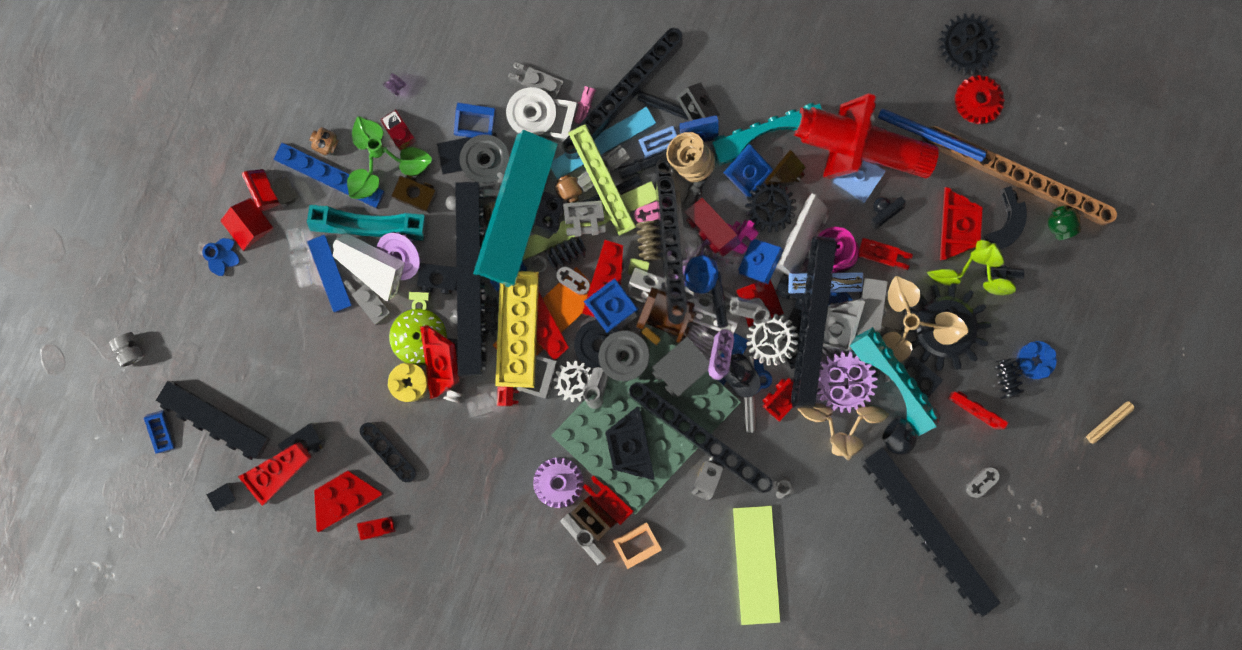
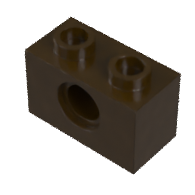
(406, 185)

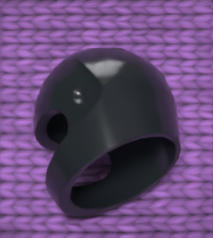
(902, 439)

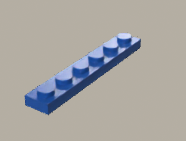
(321, 172)

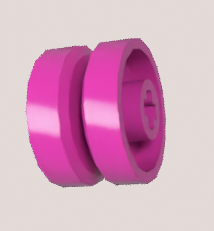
(848, 253)

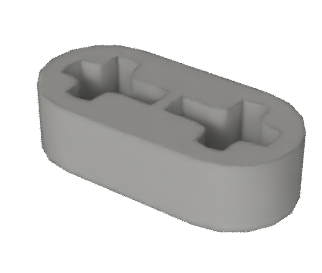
(570, 284)
(985, 485)

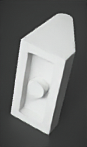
(568, 123)

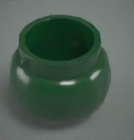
(1064, 222)

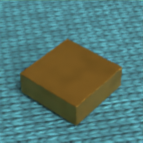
(651, 336)

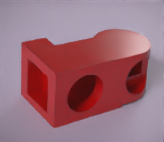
(375, 527)

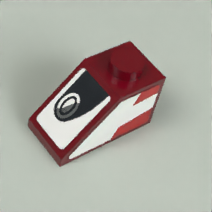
(398, 130)

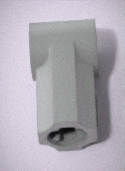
(750, 308)
(596, 387)

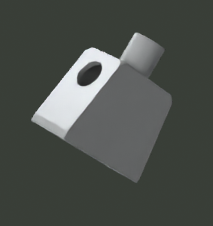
(705, 484)

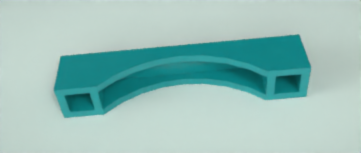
(728, 148)
(336, 221)
(873, 350)

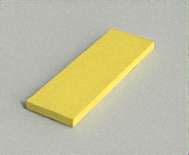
(517, 331)

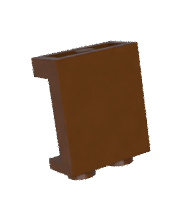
(656, 315)

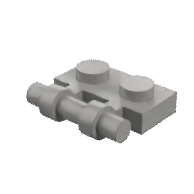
(581, 213)

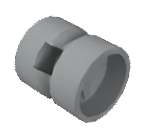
(126, 349)

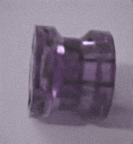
(394, 84)

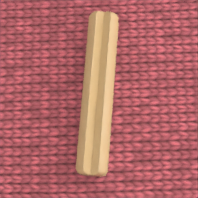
(1110, 422)

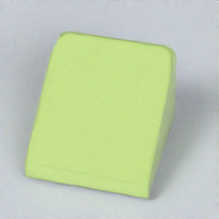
(635, 263)

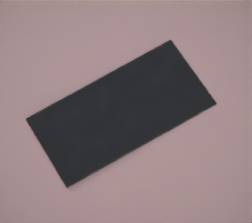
(450, 152)

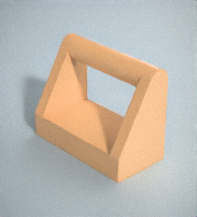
(646, 553)

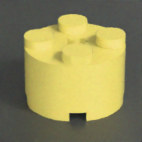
(397, 383)

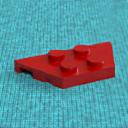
(959, 224)
(439, 361)
(341, 498)

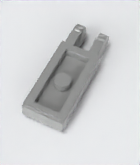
(537, 79)
(368, 301)

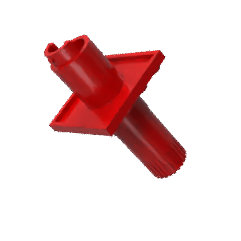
(855, 140)

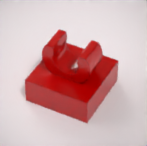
(505, 396)

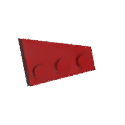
(977, 410)

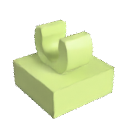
(419, 297)

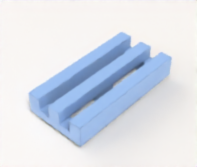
(644, 147)

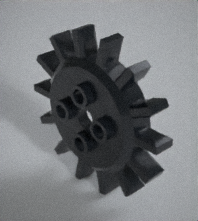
(958, 307)

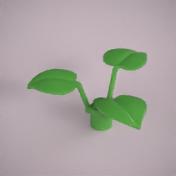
(368, 135)

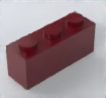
(711, 228)

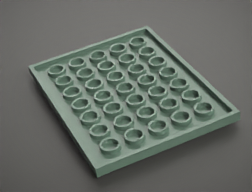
(584, 430)

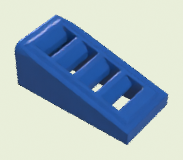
(150, 427)

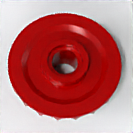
(971, 108)

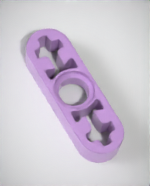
(726, 348)

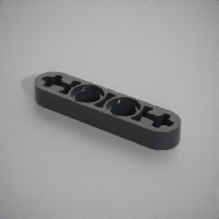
(385, 455)

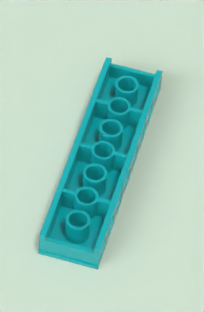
(515, 208)

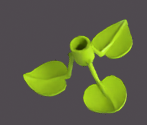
(985, 254)

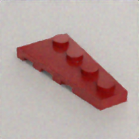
(607, 268)
(270, 476)

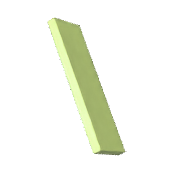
(756, 565)

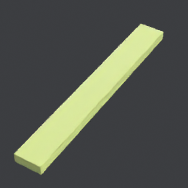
(633, 200)

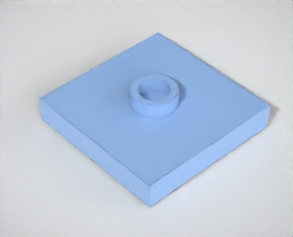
(861, 183)

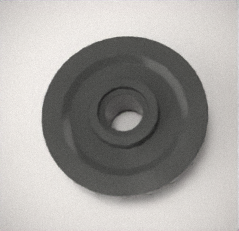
(480, 147)
(610, 356)

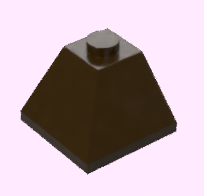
(787, 171)

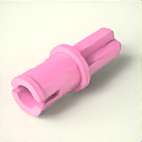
(584, 104)

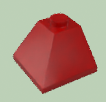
(764, 292)

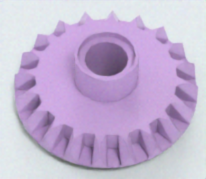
(403, 249)
(568, 473)

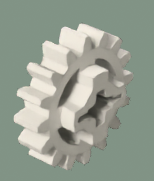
(562, 375)

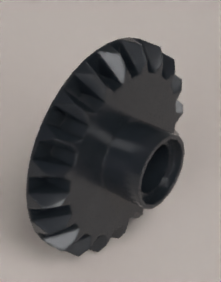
(585, 340)

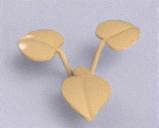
(902, 296)
(845, 444)

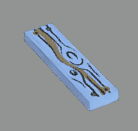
(840, 282)

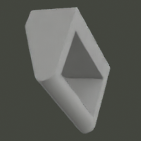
(547, 380)

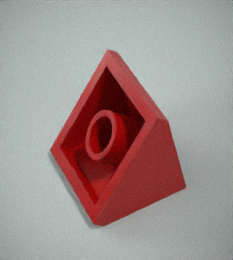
(246, 223)

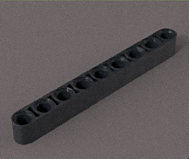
(627, 85)
(670, 249)
(813, 322)
(705, 447)

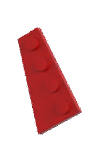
(548, 332)

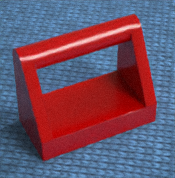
(260, 189)

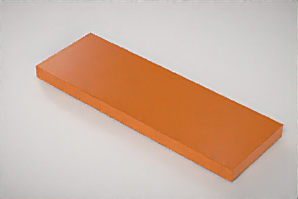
(563, 305)

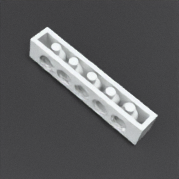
(642, 282)

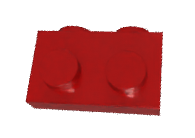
(779, 402)

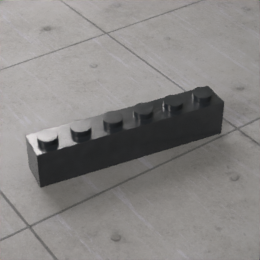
(214, 420)

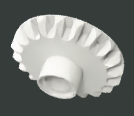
(529, 99)

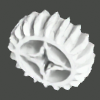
(780, 336)

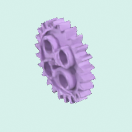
(846, 398)

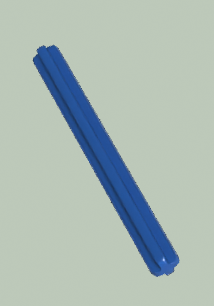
(932, 135)

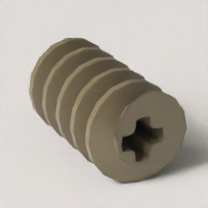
(648, 240)

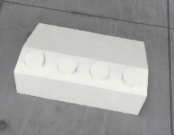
(799, 242)

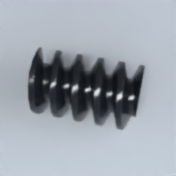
(566, 253)
(1009, 378)

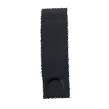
(1014, 223)

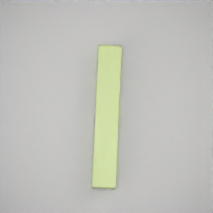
(602, 179)

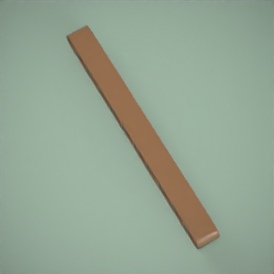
(1026, 183)

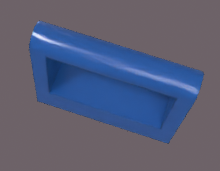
(473, 110)

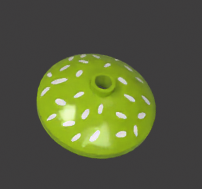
(404, 328)

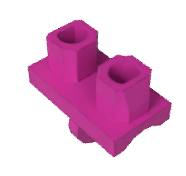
(745, 229)

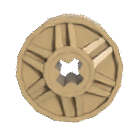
(690, 157)

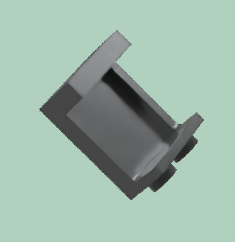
(681, 367)

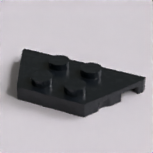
(629, 446)

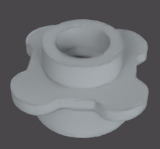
(784, 482)

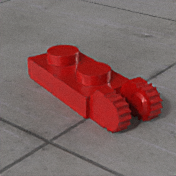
(883, 253)
(609, 502)

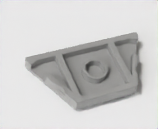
(841, 326)

